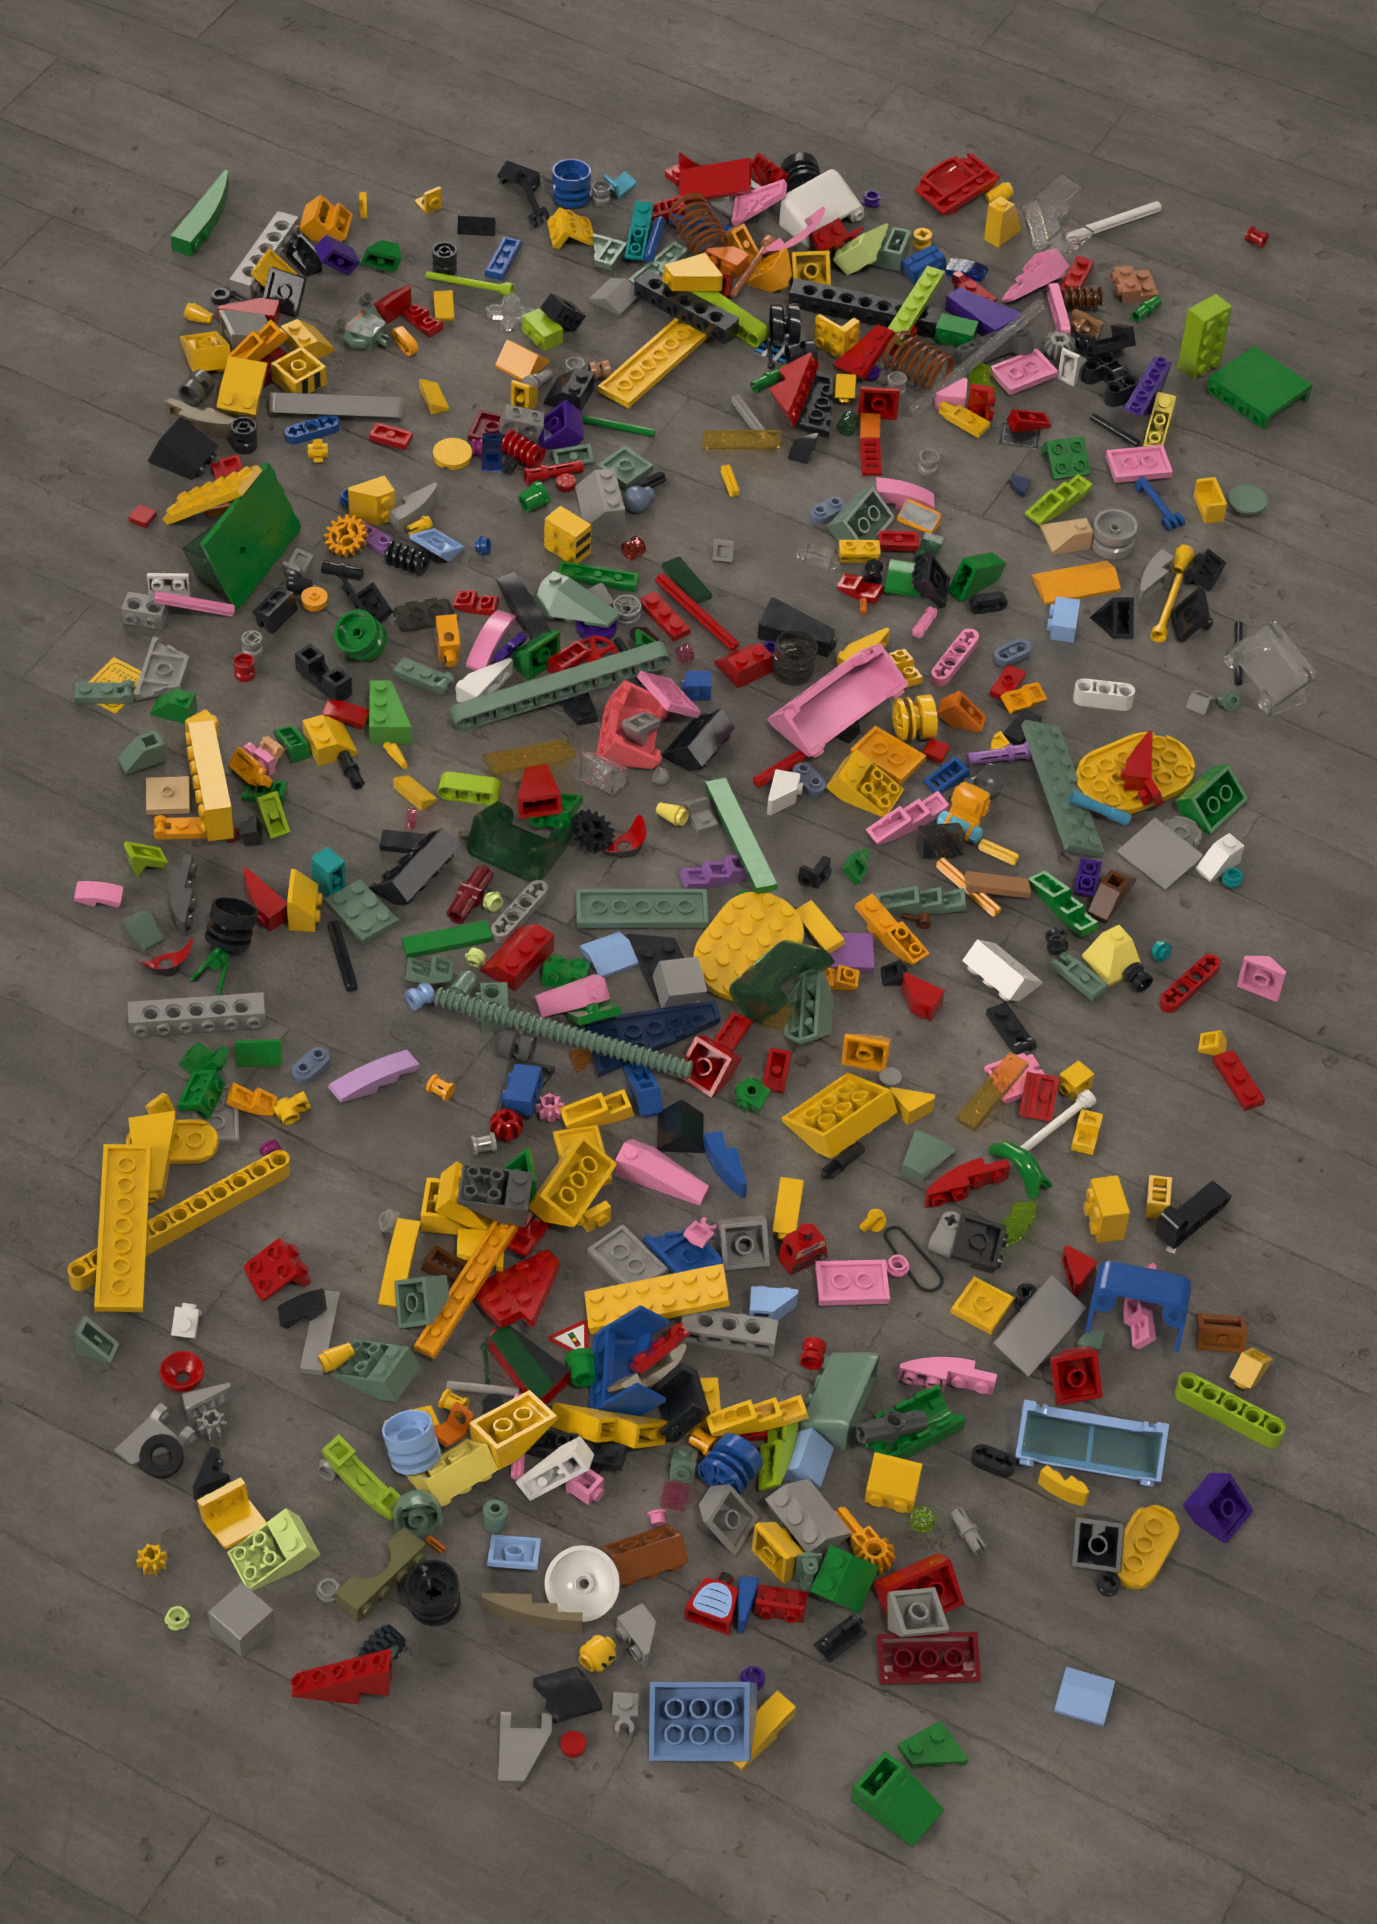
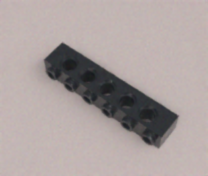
(687, 307)

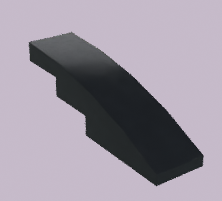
(522, 605)

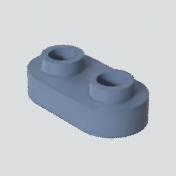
(826, 510)
(1012, 652)
(809, 777)
(313, 1065)

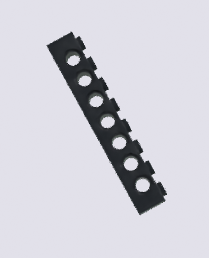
(855, 304)

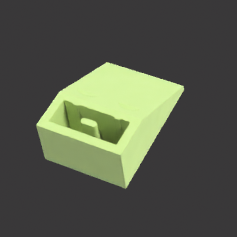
(860, 251)
(274, 1551)

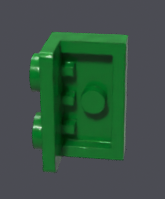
(561, 971)

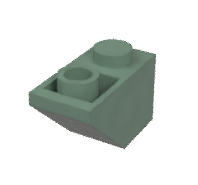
(143, 753)

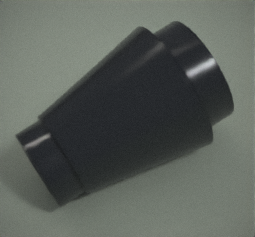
(298, 584)

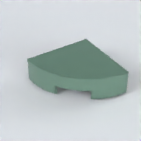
(1092, 1339)

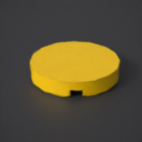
(452, 453)

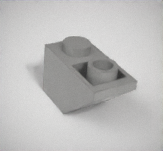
(638, 1631)

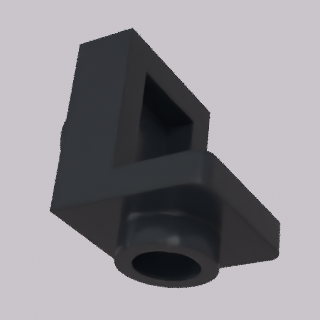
(815, 876)

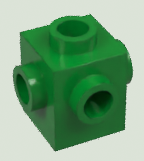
(751, 1095)

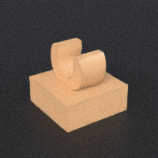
(272, 748)

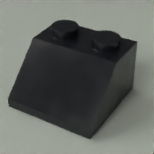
(572, 386)

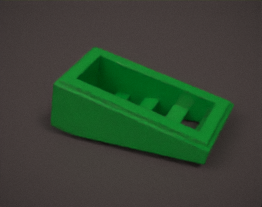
(295, 745)
(279, 786)

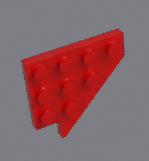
(519, 1290)

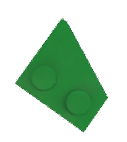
(932, 1748)

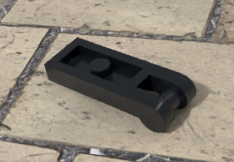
(1010, 1029)

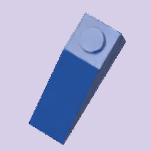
(644, 1089)

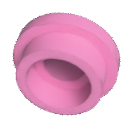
(897, 1261)

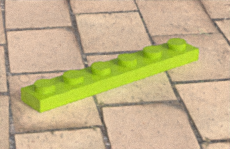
(916, 301)

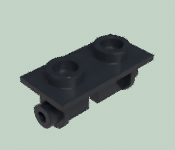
(476, 225)
(841, 1638)

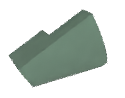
(925, 1155)

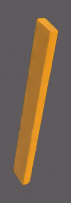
(466, 1288)

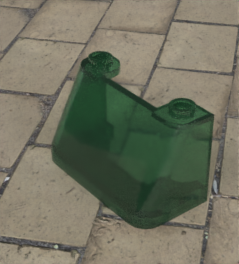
(511, 848)
(759, 989)

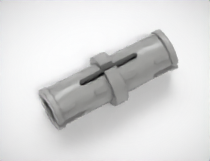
(968, 1531)

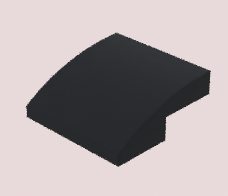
(568, 1694)

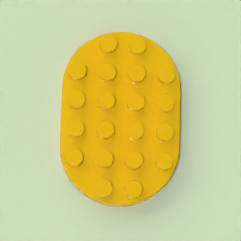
(1100, 771)
(742, 935)

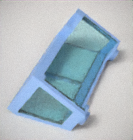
(1091, 1443)

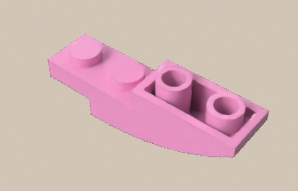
(1141, 1319)
(947, 1370)

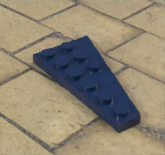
(653, 1029)

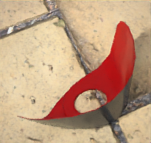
(635, 836)
(178, 959)

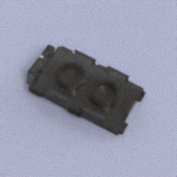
(421, 615)

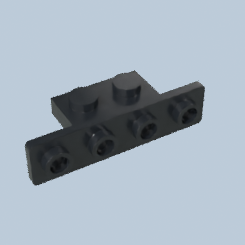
(369, 600)

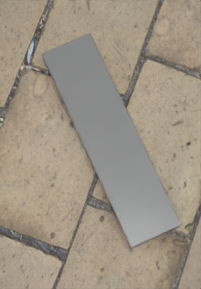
(319, 1335)

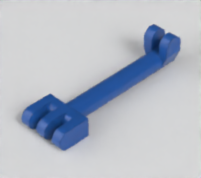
(1169, 520)

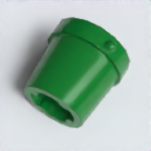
(534, 497)
(581, 1366)

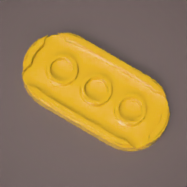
(193, 1142)
(1147, 1545)

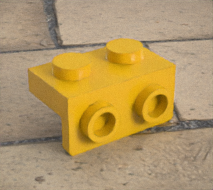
(858, 550)

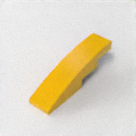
(399, 1259)
(751, 1418)

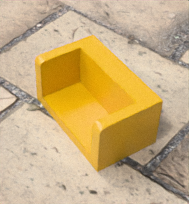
(1210, 500)

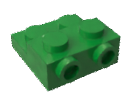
(570, 804)

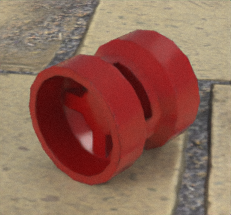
(244, 667)
(813, 1353)

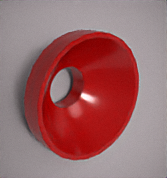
(181, 1363)

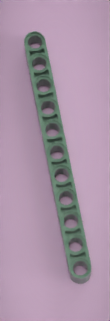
(559, 686)

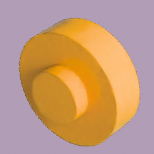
(314, 599)

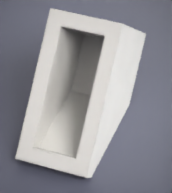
(784, 791)
(1221, 856)

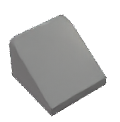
(602, 593)
(1199, 702)

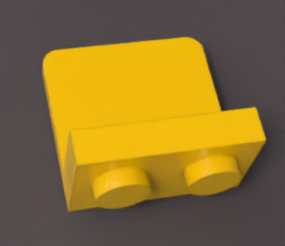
(568, 224)
(834, 338)
(230, 1514)

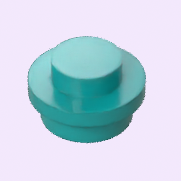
(1232, 877)
(1161, 951)

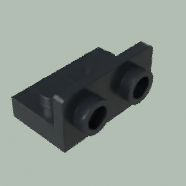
(1205, 569)

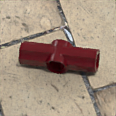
(470, 894)

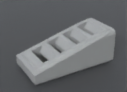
(205, 1399)

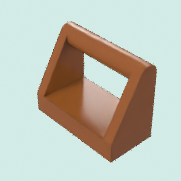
(1219, 1336)

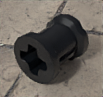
(878, 567)
(1023, 1295)

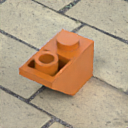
(729, 260)

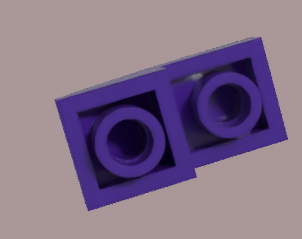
(1087, 877)

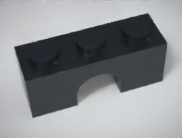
(333, 683)

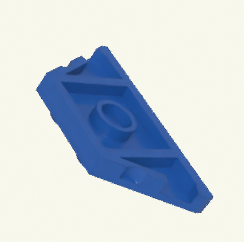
(679, 1254)

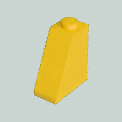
(1001, 222)
(693, 274)
(787, 1207)

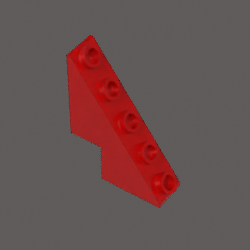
(795, 387)
(346, 1679)

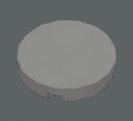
(1186, 829)

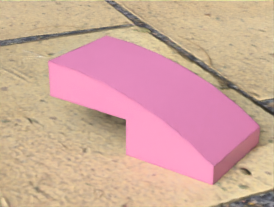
(92, 892)

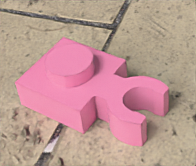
(261, 756)
(700, 1233)

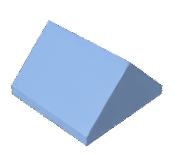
(809, 1458)

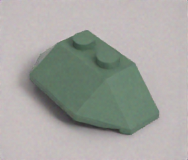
(812, 1008)

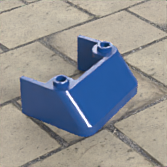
(1145, 1285)
(614, 1351)

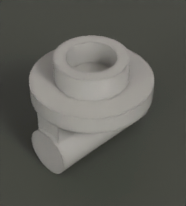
(388, 1220)

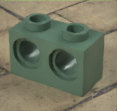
(497, 994)

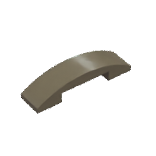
(665, 1364)

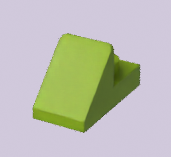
(272, 815)
(144, 855)

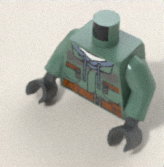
(365, 329)

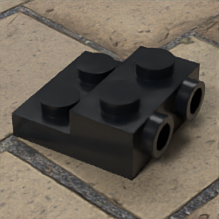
(930, 579)
(979, 1242)

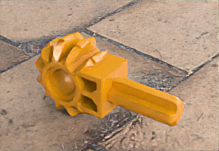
(866, 1542)

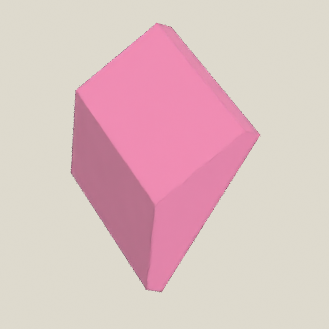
(1262, 976)

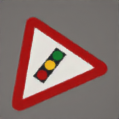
(572, 1337)

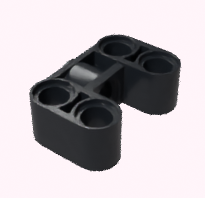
(1116, 375)

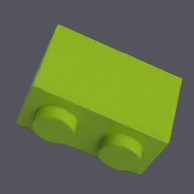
(542, 329)

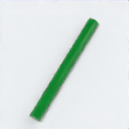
(618, 426)

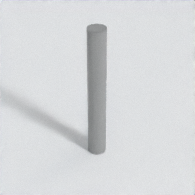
(482, 1388)

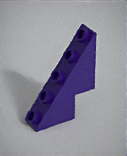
(1152, 381)

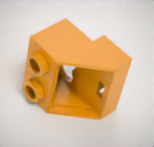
(334, 218)

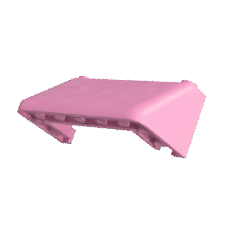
(839, 700)

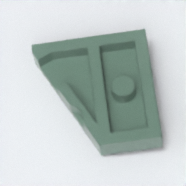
(607, 251)

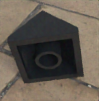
(680, 1129)

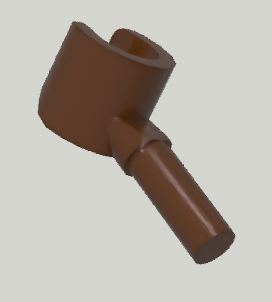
(923, 919)

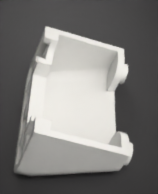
(824, 190)

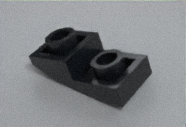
(302, 1306)

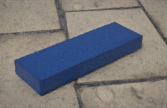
(503, 258)

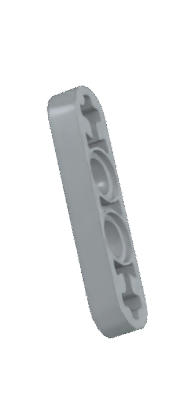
(519, 911)

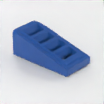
(953, 764)
(746, 1596)

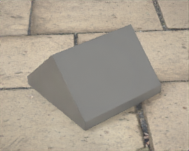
(915, 1613)

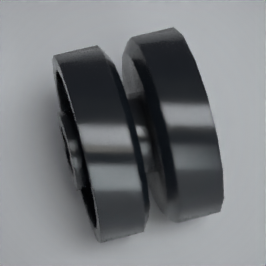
(784, 326)

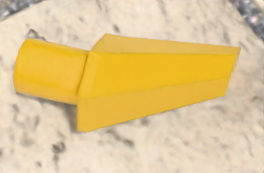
(395, 753)

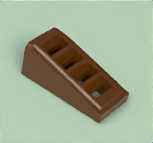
(443, 1257)

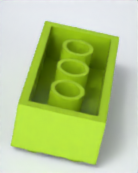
(1204, 336)

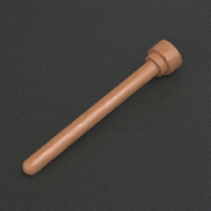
(766, 241)

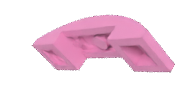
(812, 222)
(489, 638)

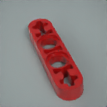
(1191, 984)

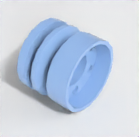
(411, 1442)

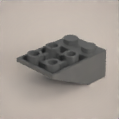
(496, 1193)

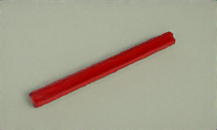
(697, 612)

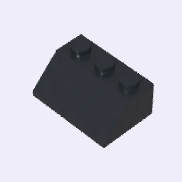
(699, 740)

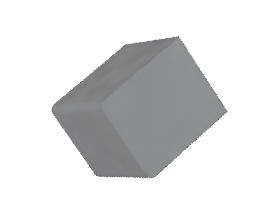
(679, 981)
(241, 1619)

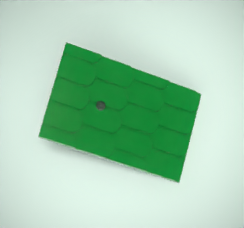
(245, 540)

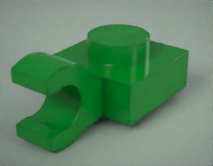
(855, 865)

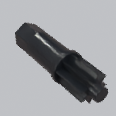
(839, 1164)

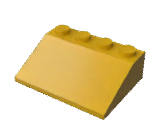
(841, 1114)

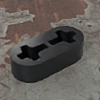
(988, 602)
(993, 1460)

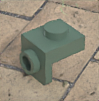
(683, 1464)

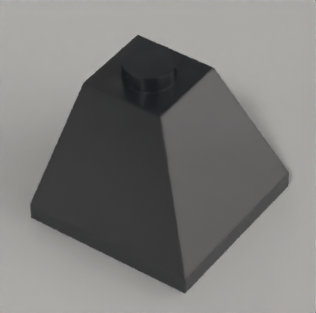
(1098, 1543)

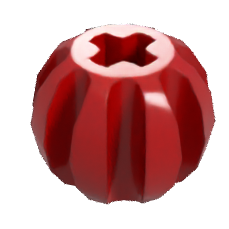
(506, 1124)

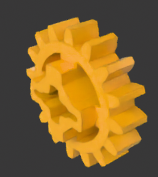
(346, 536)

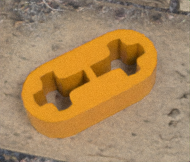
(404, 341)

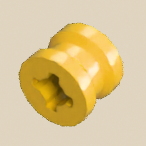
(921, 239)

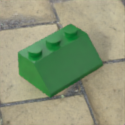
(1212, 798)

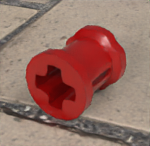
(1257, 237)

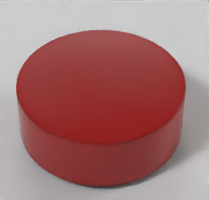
(573, 1744)

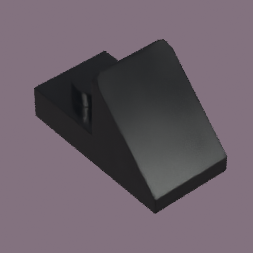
(210, 1475)

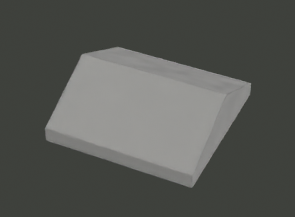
(615, 296)

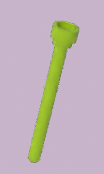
(504, 288)

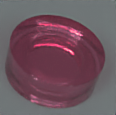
(410, 818)

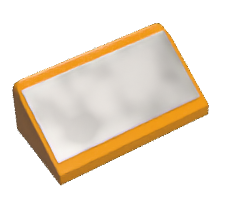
(919, 517)

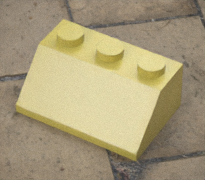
(457, 1471)

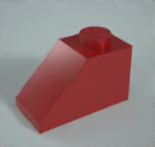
(922, 997)

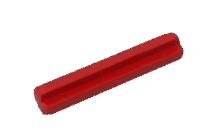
(784, 765)

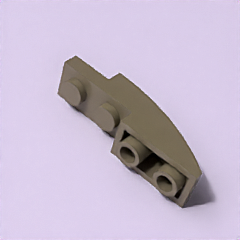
(209, 422)

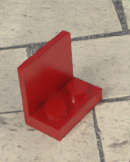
(832, 236)

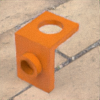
(452, 1430)

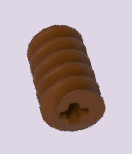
(1082, 297)

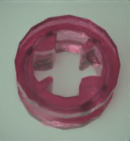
(684, 653)

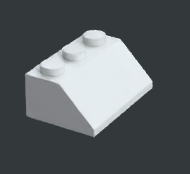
(1000, 971)

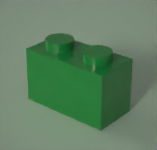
(955, 330)

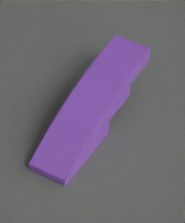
(714, 873)

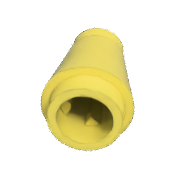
(673, 813)

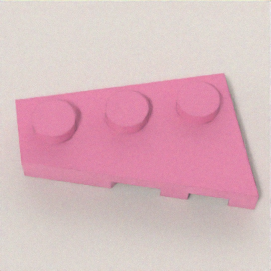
(758, 200)

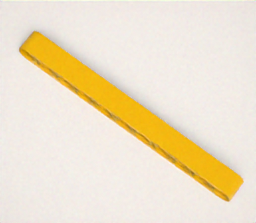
(213, 1201)

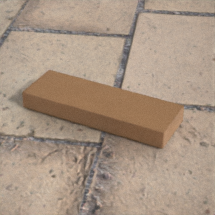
(997, 884)

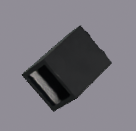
(183, 450)

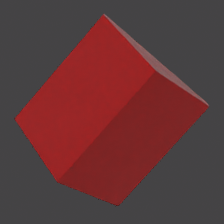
(394, 303)

